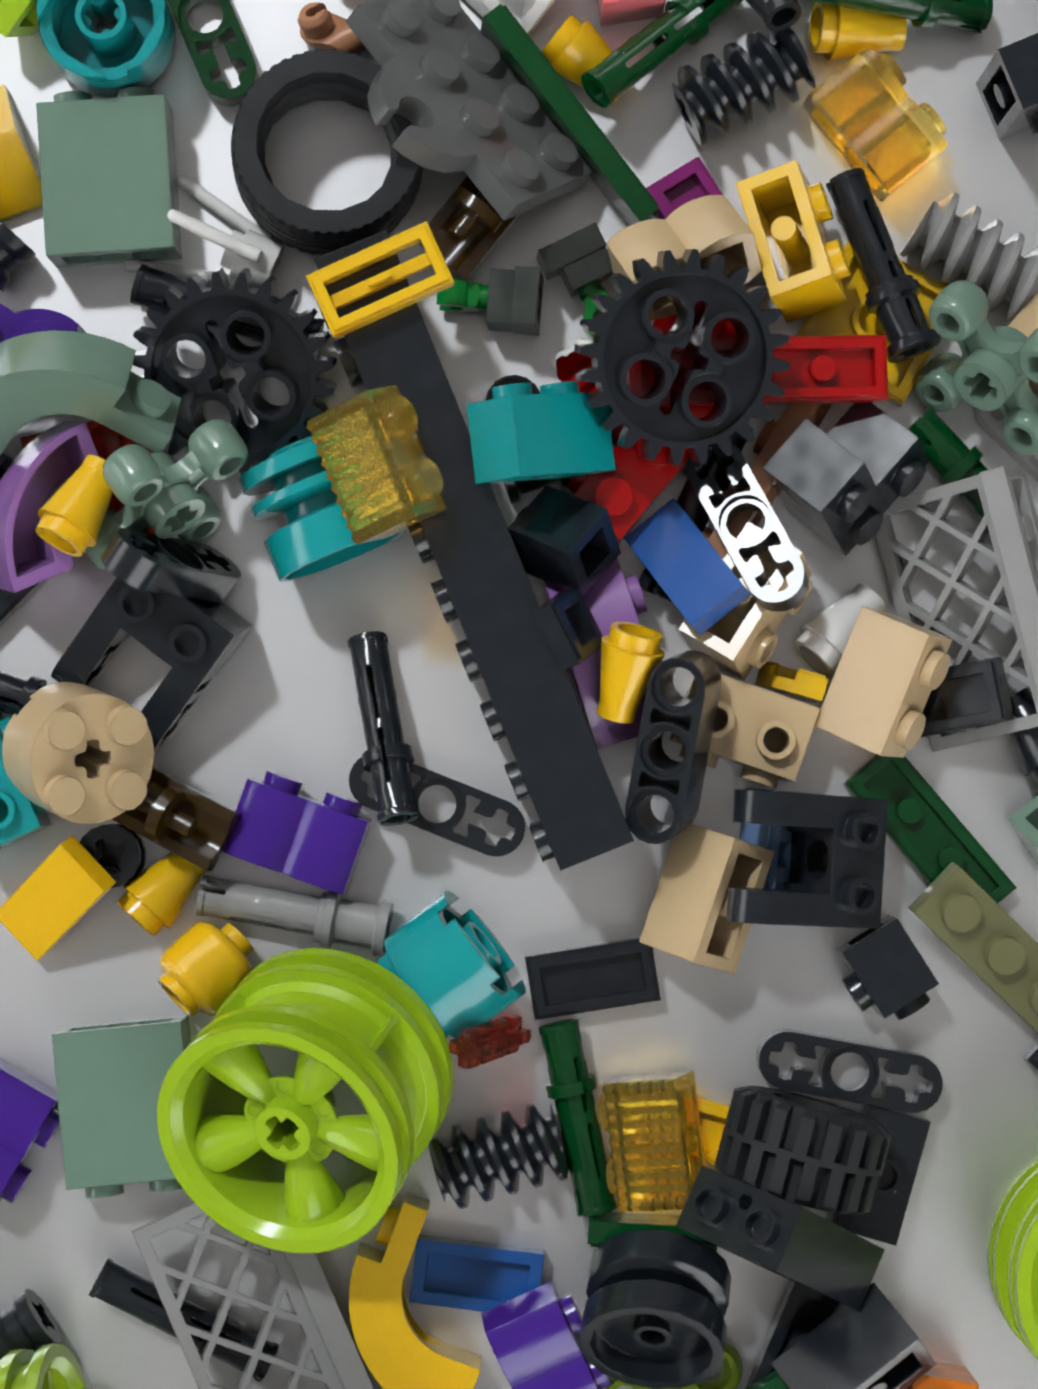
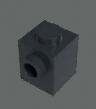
(564, 539)
(886, 971)

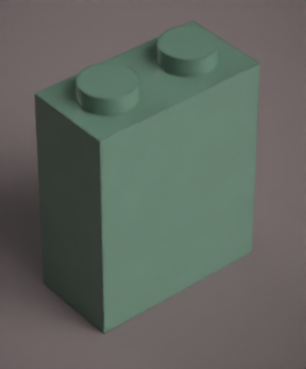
(108, 178)
(110, 1100)

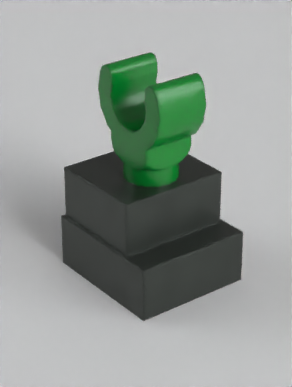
(581, 263)
(510, 300)

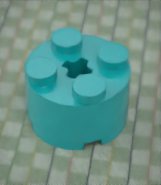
(116, 58)
(452, 965)

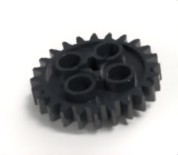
(286, 354)
(736, 378)

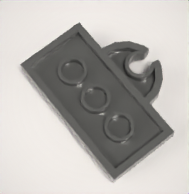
(463, 104)

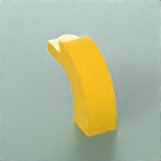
(383, 1326)

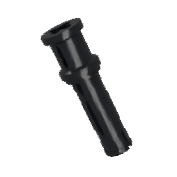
(891, 291)

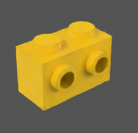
(791, 240)

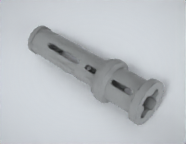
(327, 918)

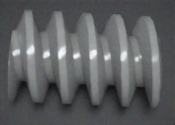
(975, 252)

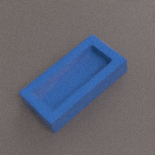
(687, 566)
(472, 1273)

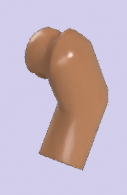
(326, 30)

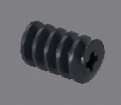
(741, 80)
(498, 1156)

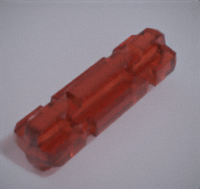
(489, 1041)

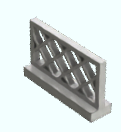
(1014, 536)
(298, 1276)

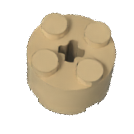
(110, 744)

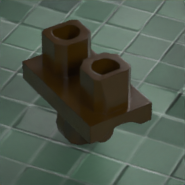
(467, 229)
(182, 820)

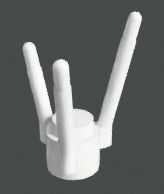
(248, 249)

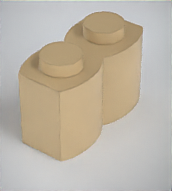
(700, 224)

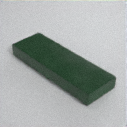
(924, 825)

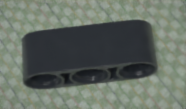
(652, 769)

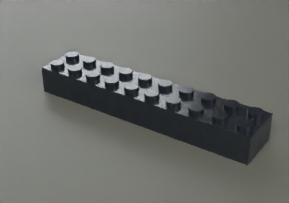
(487, 589)

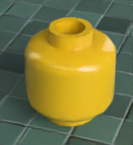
(205, 967)

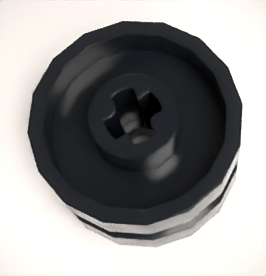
(656, 1309)

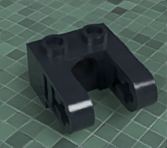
(182, 631)
(832, 861)

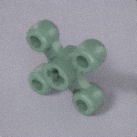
(991, 369)
(169, 492)

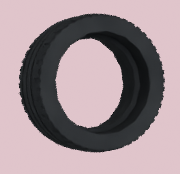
(288, 86)

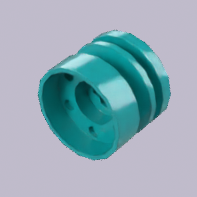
(315, 528)

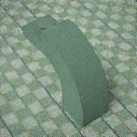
(83, 378)

